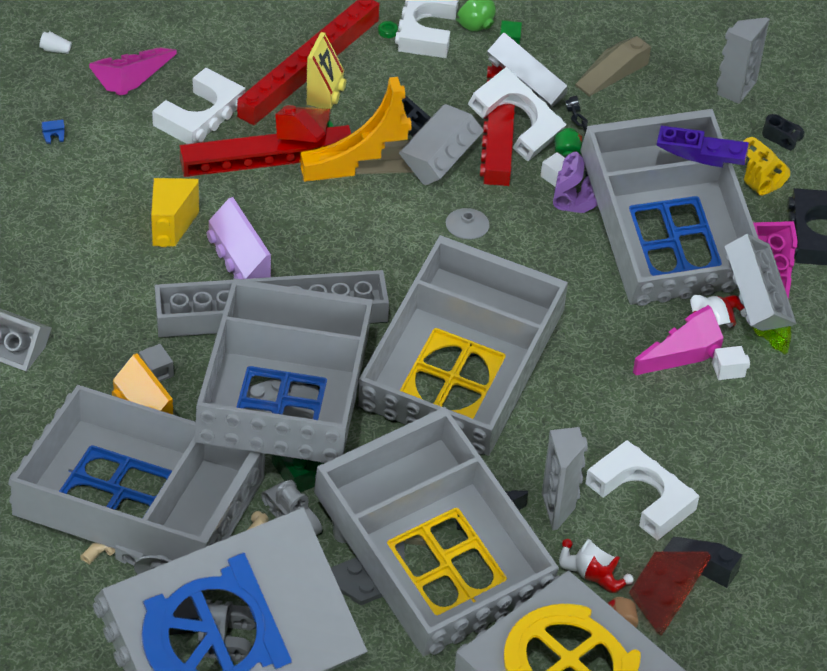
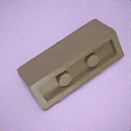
(389, 163)

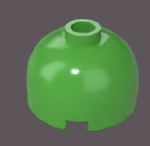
(477, 15)

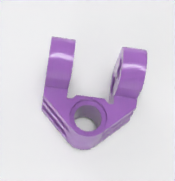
(565, 193)

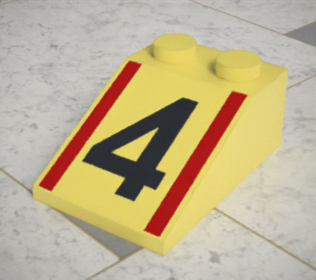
(324, 75)

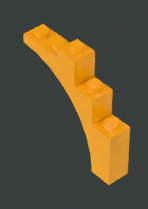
(366, 143)

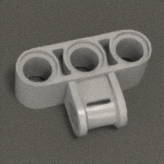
(285, 499)

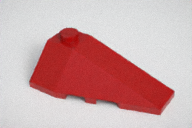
(302, 123)

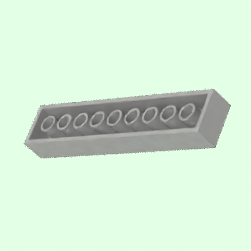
(199, 306)

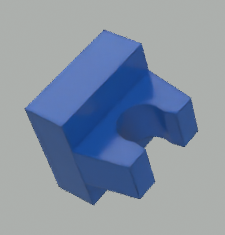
(53, 128)

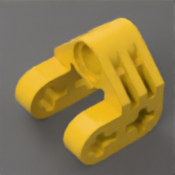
(760, 173)

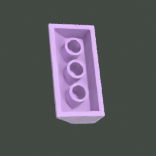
(238, 243)

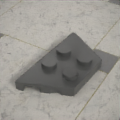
(356, 582)

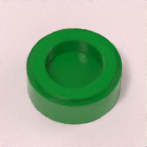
(387, 29)

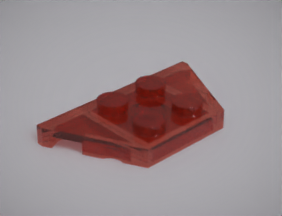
(666, 585)

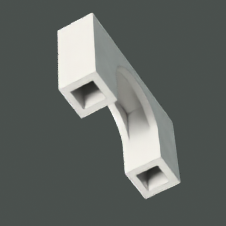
(420, 39)
(509, 89)
(194, 126)
(631, 464)

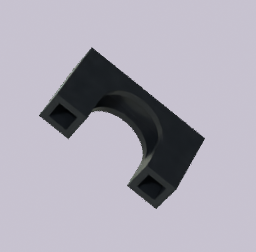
(805, 207)

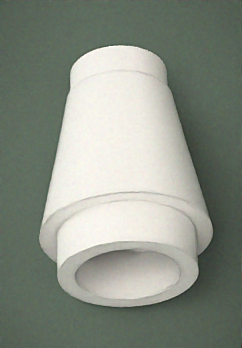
(54, 43)

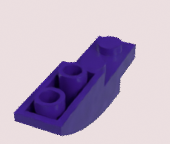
(705, 150)

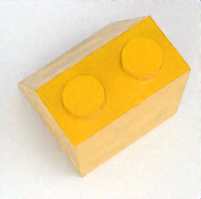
(173, 209)

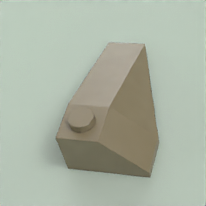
(615, 64)

